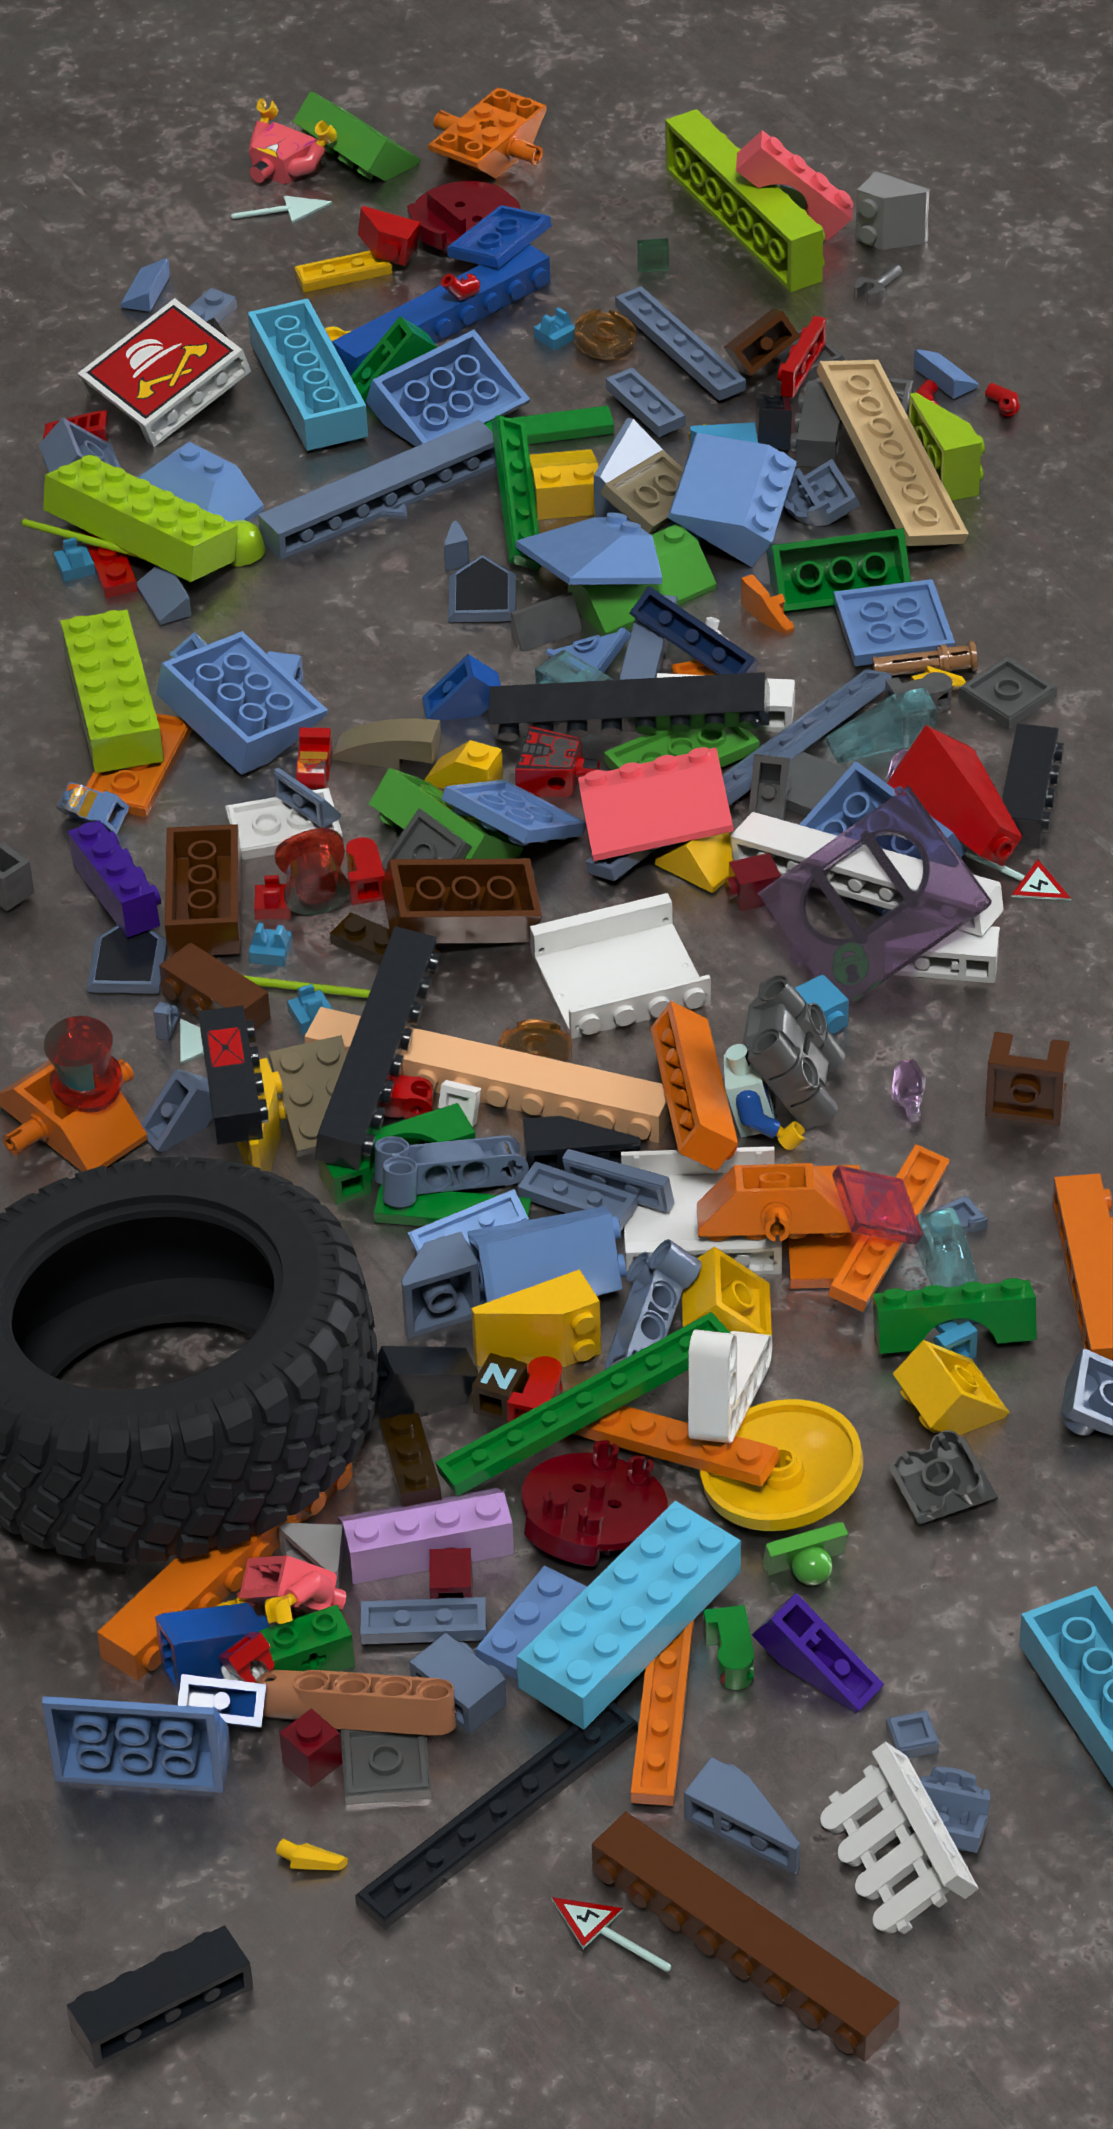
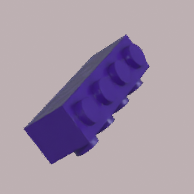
(114, 878)

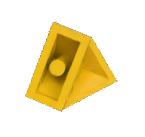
(700, 861)

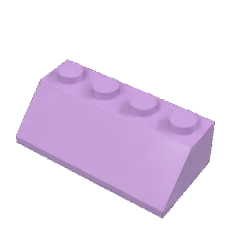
(399, 1538)

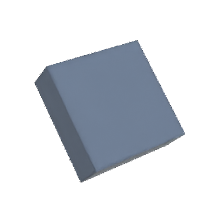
(913, 1734)

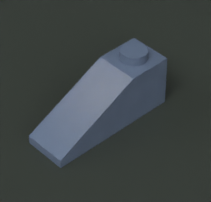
(736, 1810)

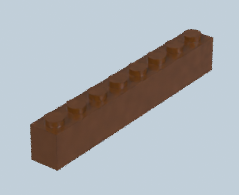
(745, 1937)

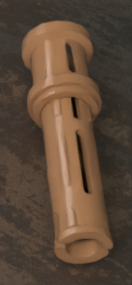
(942, 658)

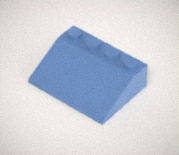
(445, 391)
(732, 494)
(238, 700)
(854, 798)
(137, 1744)

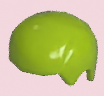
(249, 543)

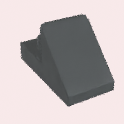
(770, 785)

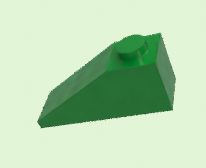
(398, 346)

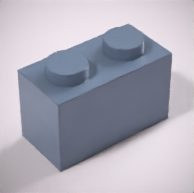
(477, 1687)

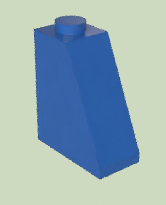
(196, 1638)

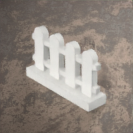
(929, 1841)

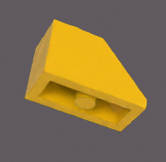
(467, 764)

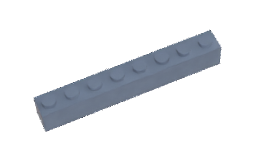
(396, 481)

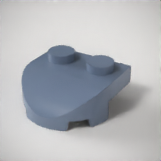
(820, 495)
(959, 1805)

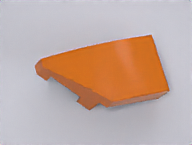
(763, 607)

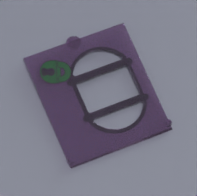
(940, 906)

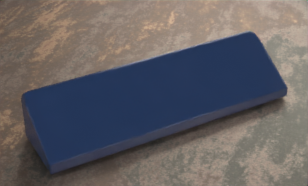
(691, 635)

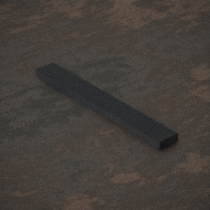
(493, 1816)

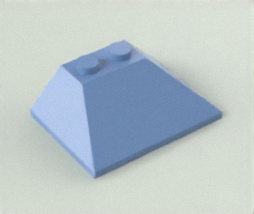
(206, 481)
(597, 552)

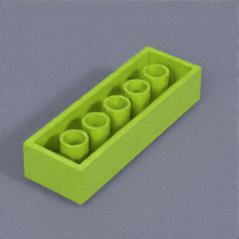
(140, 517)
(111, 691)

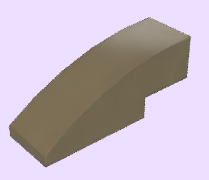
(390, 742)

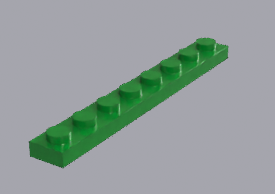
(572, 1409)

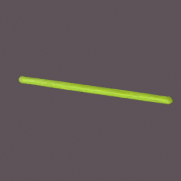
(70, 534)
(294, 985)

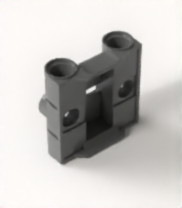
(793, 1050)

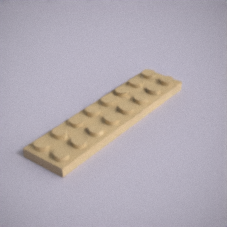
(892, 452)

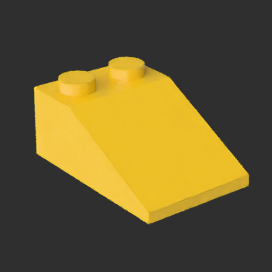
(564, 483)
(262, 1152)
(542, 1320)

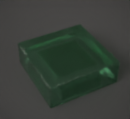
(653, 255)

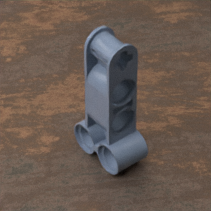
(407, 1168)
(653, 1298)

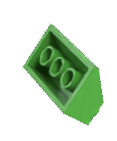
(355, 140)
(683, 575)
(403, 794)

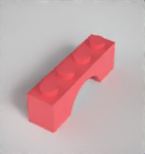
(767, 163)

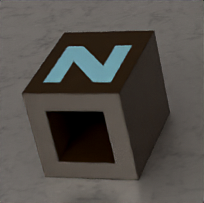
(495, 1385)

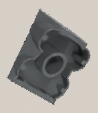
(941, 1478)

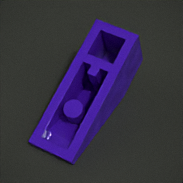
(816, 1654)

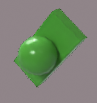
(807, 1553)

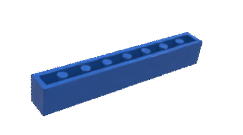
(443, 314)

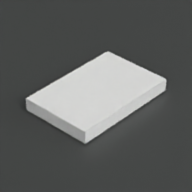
(269, 822)

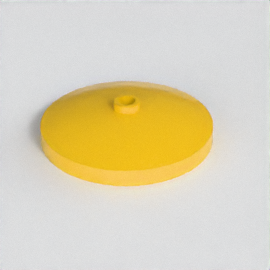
(815, 1470)

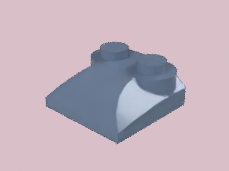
(1089, 1395)

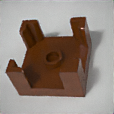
(1026, 1086)

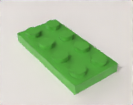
(731, 746)

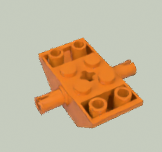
(491, 133)
(78, 1136)
(772, 1202)

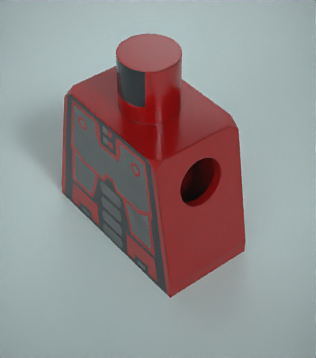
(551, 763)

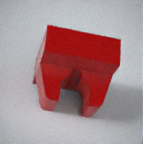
(270, 901)
(249, 1648)

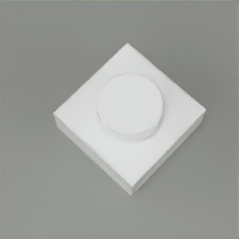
(465, 1095)

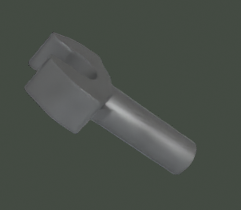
(876, 287)

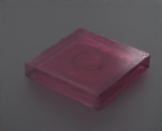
(877, 1205)

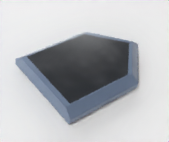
(481, 592)
(127, 963)

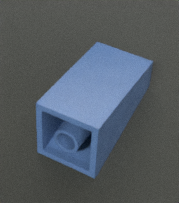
(548, 1247)

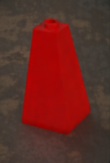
(958, 794)

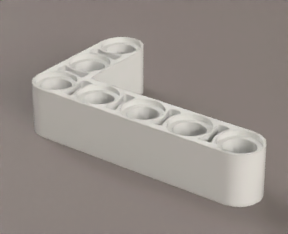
(724, 1381)

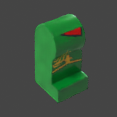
(731, 1632)

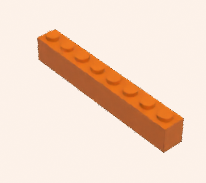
(185, 1584)

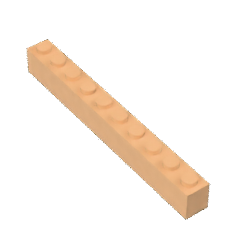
(522, 1079)

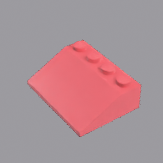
(655, 803)

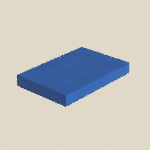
(499, 236)

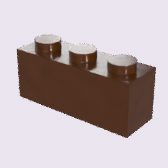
(208, 984)

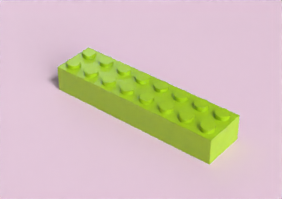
(758, 218)

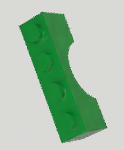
(431, 1127)
(908, 1316)

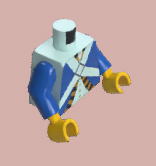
(754, 1101)

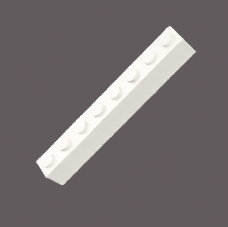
(855, 876)

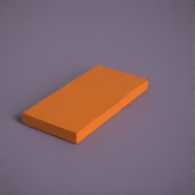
(142, 784)
(818, 1258)

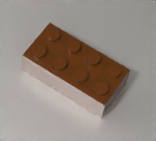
(203, 889)
(463, 899)

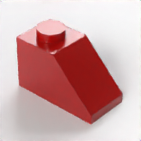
(388, 235)

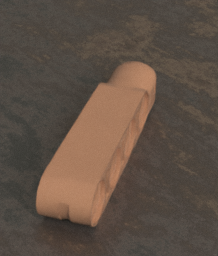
(363, 1700)

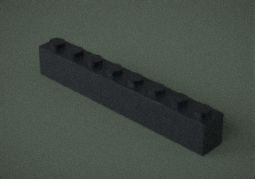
(631, 705)
(377, 1049)

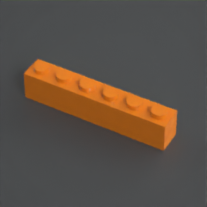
(694, 1086)
(1087, 1248)

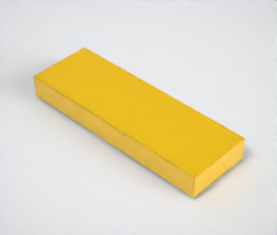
(341, 271)

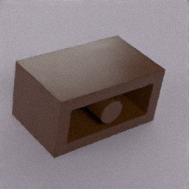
(762, 341)

